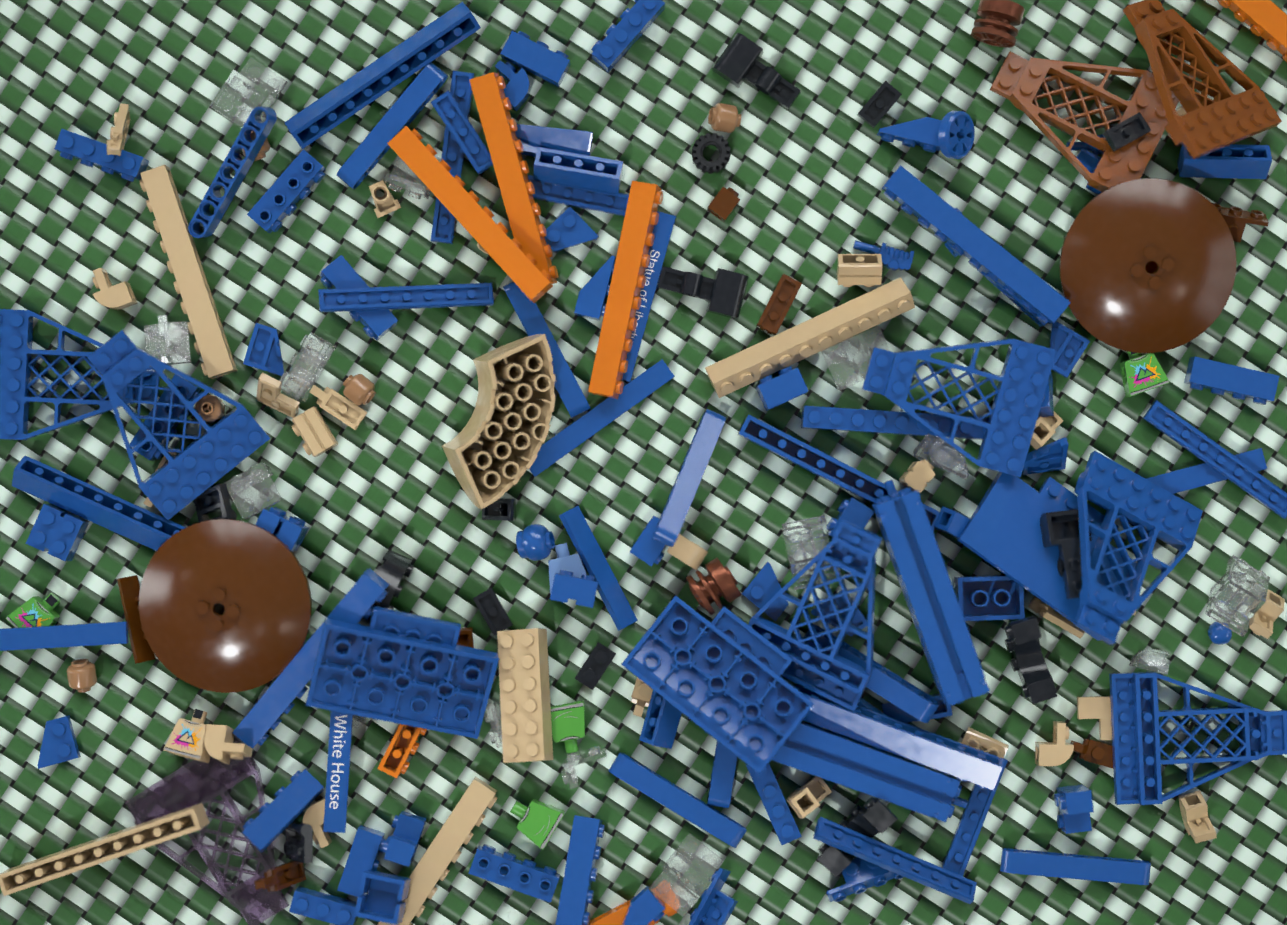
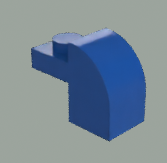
(518, 87)
(951, 522)

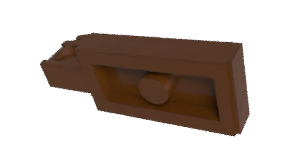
(1095, 752)
(281, 876)

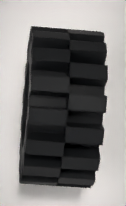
(714, 140)

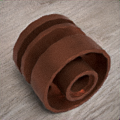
(997, 22)
(713, 586)

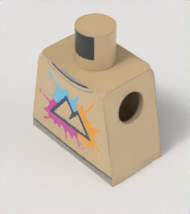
(188, 738)

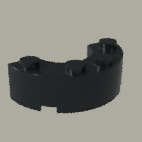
(393, 571)
(1028, 659)
(867, 820)

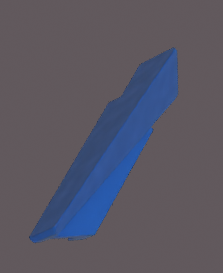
(553, 138)

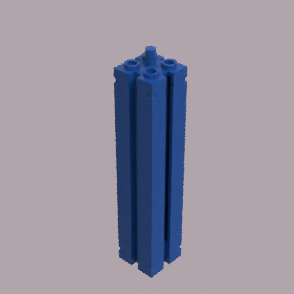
(929, 595)
(871, 771)

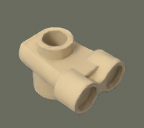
(383, 204)

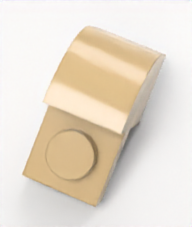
(113, 297)
(1044, 430)
(688, 552)
(1263, 620)
(220, 744)
(1054, 752)
(807, 797)
(315, 817)
(1195, 817)

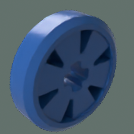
(956, 134)

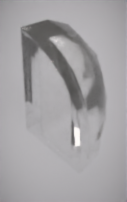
(1151, 660)

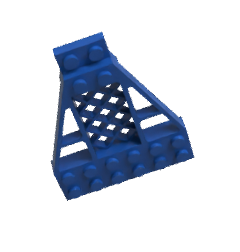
(15, 374)
(1013, 408)
(200, 462)
(1152, 513)
(815, 665)
(1138, 744)

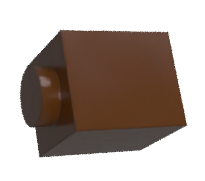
(724, 203)

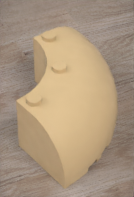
(507, 420)

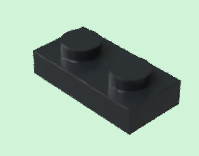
(879, 104)
(1126, 132)
(492, 611)
(595, 665)

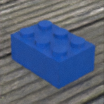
(989, 598)

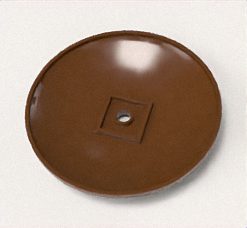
(1108, 255)
(262, 598)

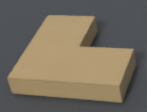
(269, 394)
(1096, 708)

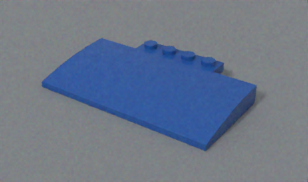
(1009, 537)
(403, 673)
(721, 680)

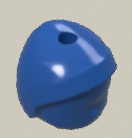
(1219, 633)

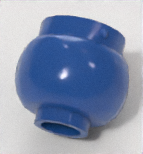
(535, 542)

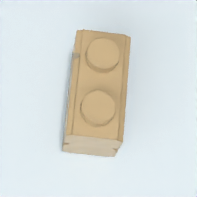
(859, 269)
(314, 432)
(918, 475)

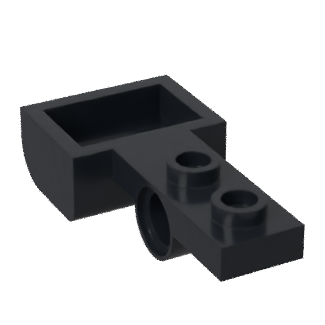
(741, 63)
(723, 292)
(1062, 530)

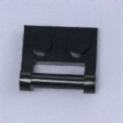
(213, 500)
(299, 848)

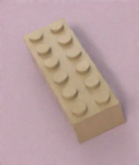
(525, 695)

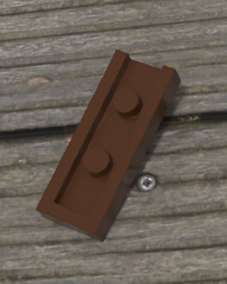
(779, 304)

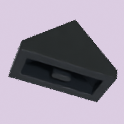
(500, 510)

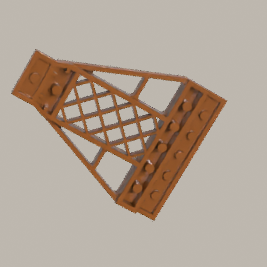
(1021, 80)
(1208, 122)

